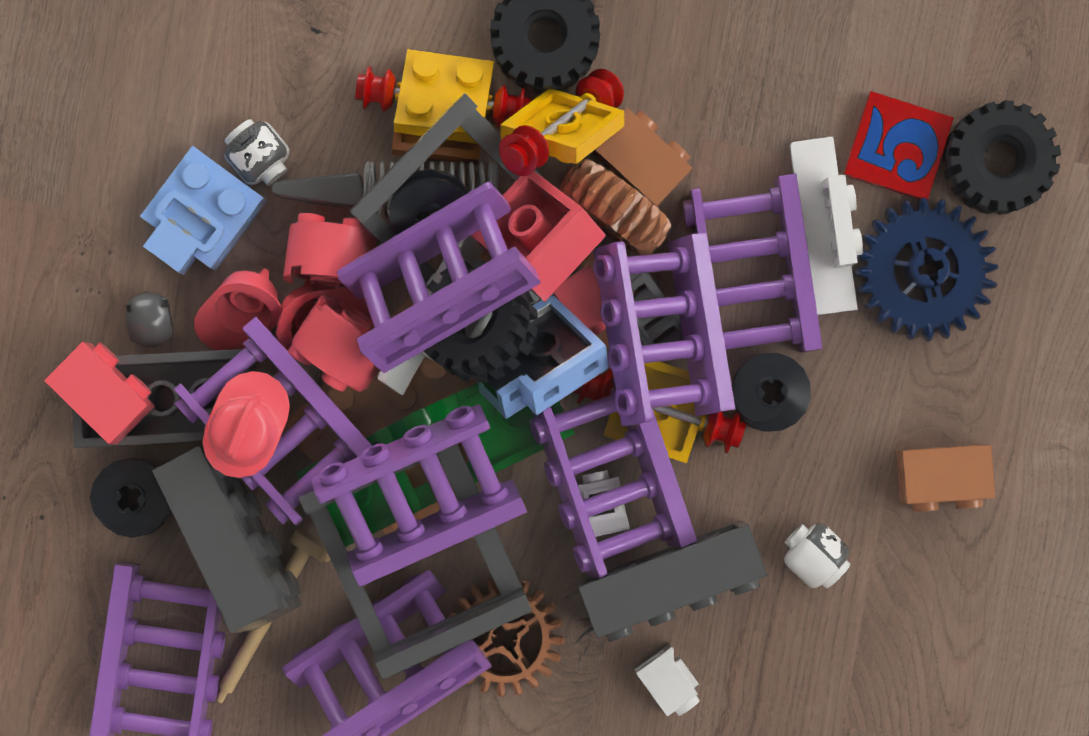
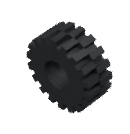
(545, 68)
(1028, 138)
(492, 349)

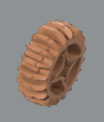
(616, 207)
(524, 668)

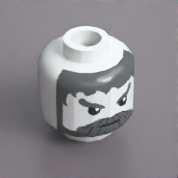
(256, 152)
(817, 555)

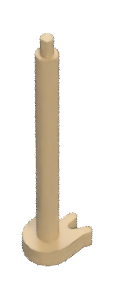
(307, 546)

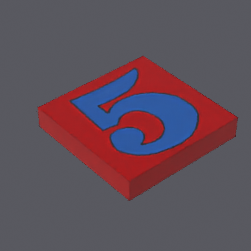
(898, 146)

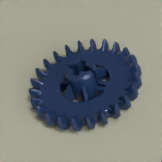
(914, 228)

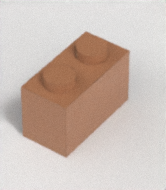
(644, 158)
(945, 475)

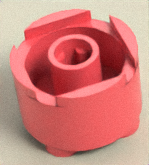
(322, 248)
(331, 344)

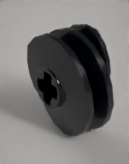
(422, 196)
(792, 389)
(110, 493)

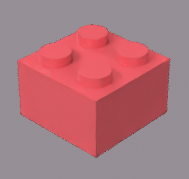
(546, 230)

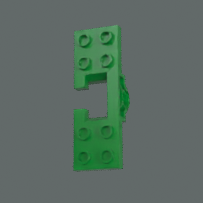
(504, 444)

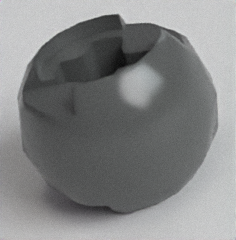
(149, 319)

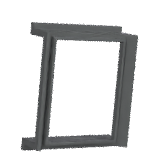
(462, 114)
(449, 632)

